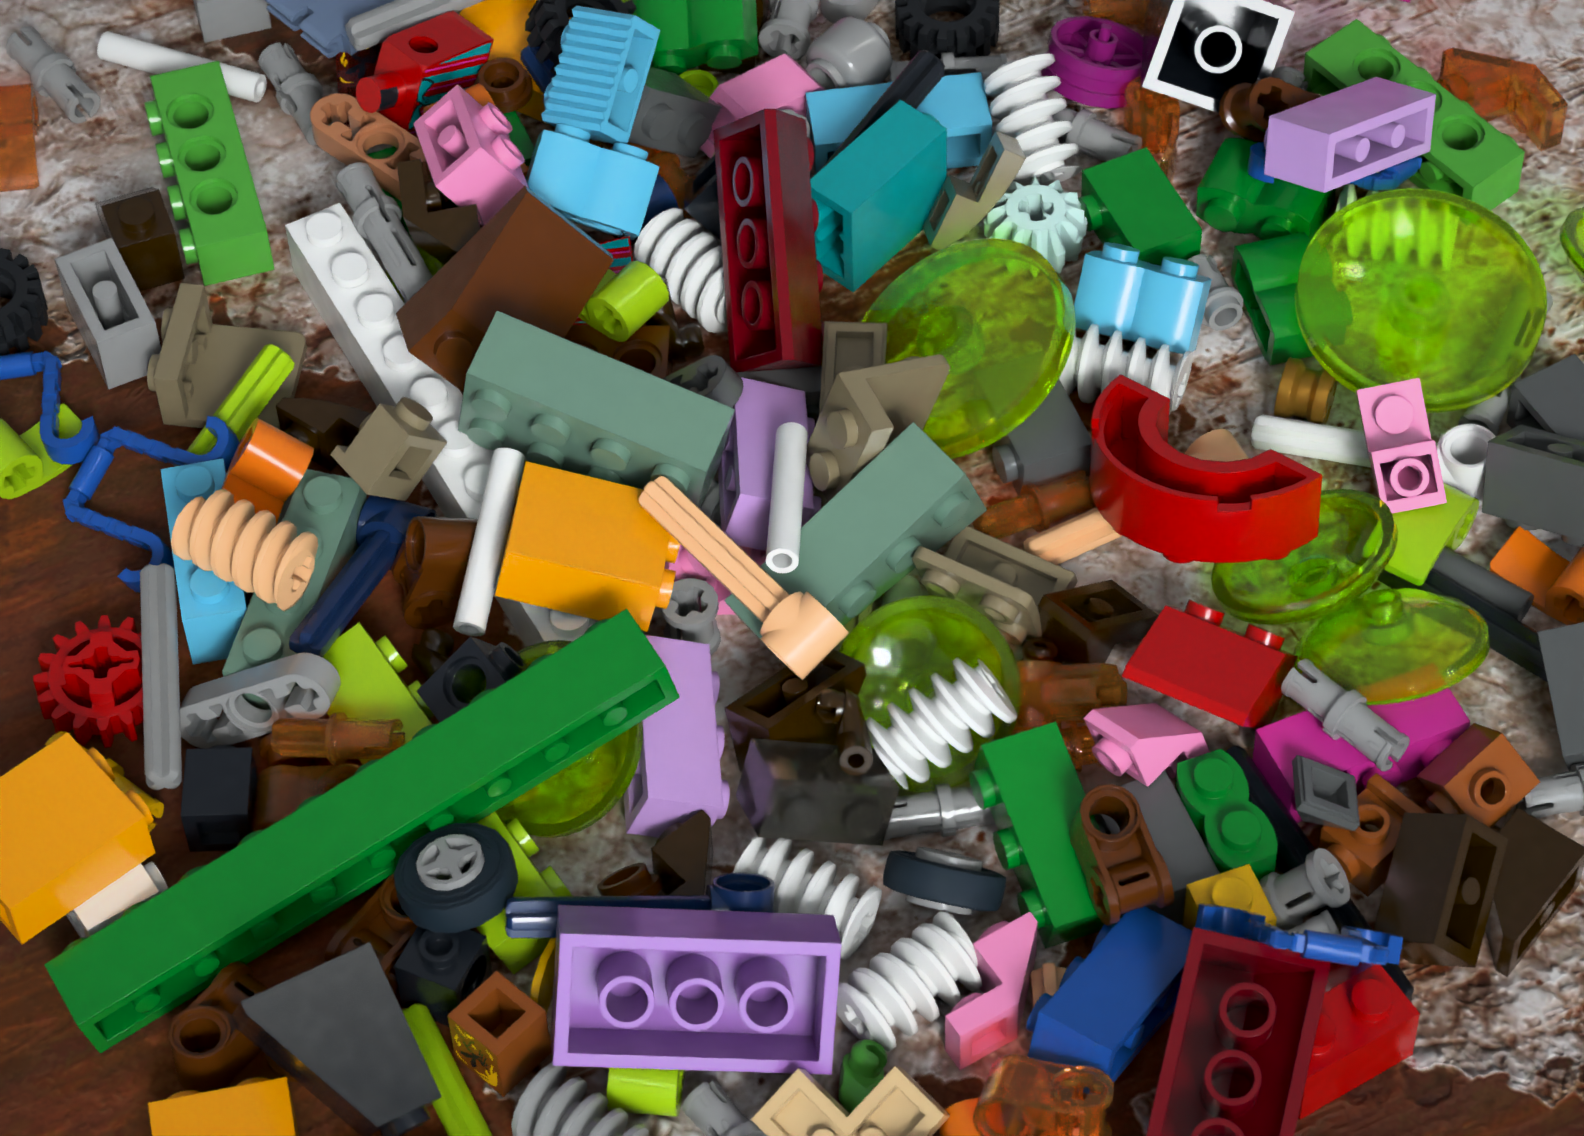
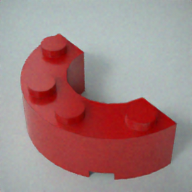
(1191, 504)

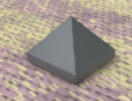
(1325, 794)

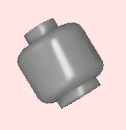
(850, 55)

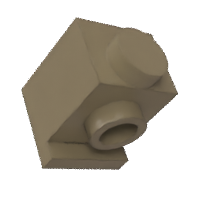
(392, 450)

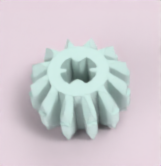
(1040, 219)

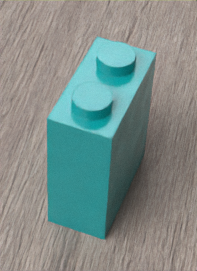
(878, 193)

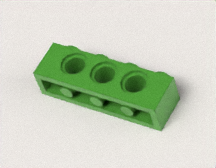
(1465, 151)
(211, 174)

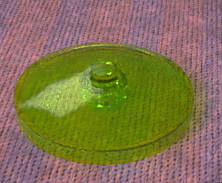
(1421, 292)
(998, 323)

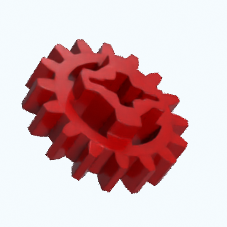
(94, 682)

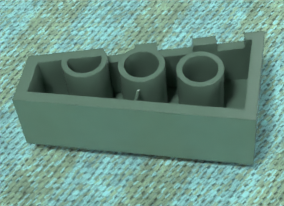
(874, 525)

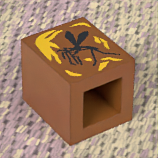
(499, 1033)

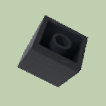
(1209, 45)
(345, 1043)

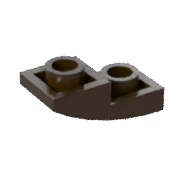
(320, 425)

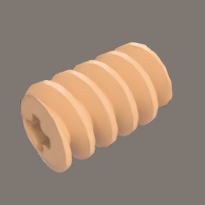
(246, 547)

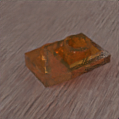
(1503, 87)

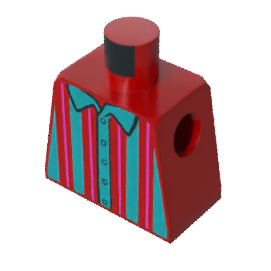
(422, 67)

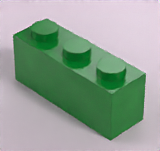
(1033, 800)

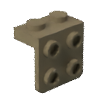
(206, 360)
(867, 413)
(993, 580)

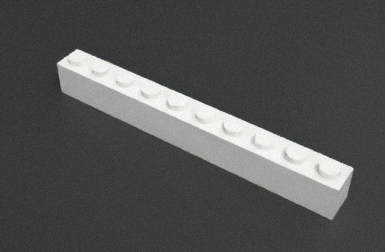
(361, 315)

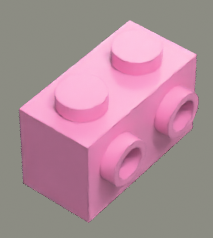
(471, 152)

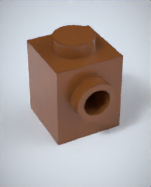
(1477, 776)

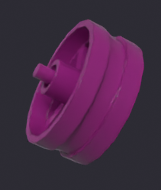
(1094, 60)

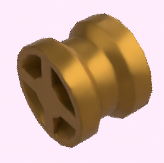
(1305, 392)

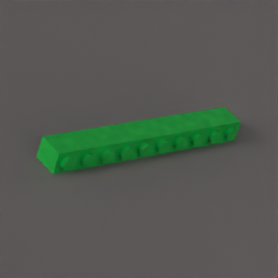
(359, 830)

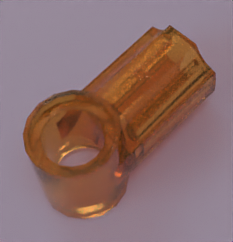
(1066, 692)

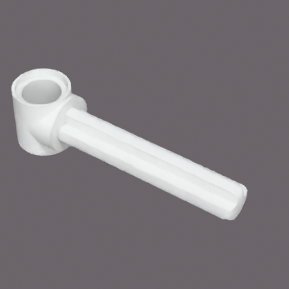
(1459, 451)

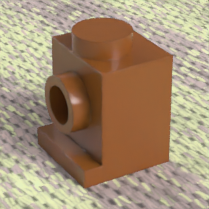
(1370, 848)

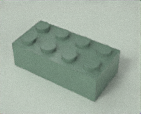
(589, 412)

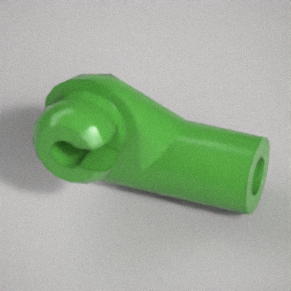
(860, 1072)

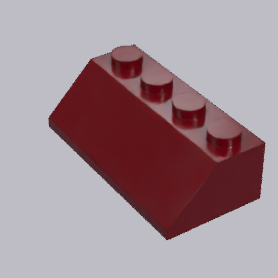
(769, 242)
(1238, 1040)

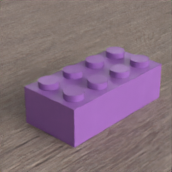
(695, 989)

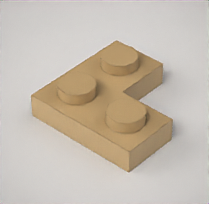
(891, 1109)

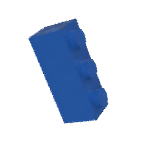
(1114, 996)

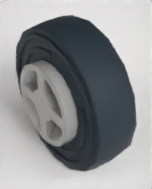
(455, 877)
(944, 880)

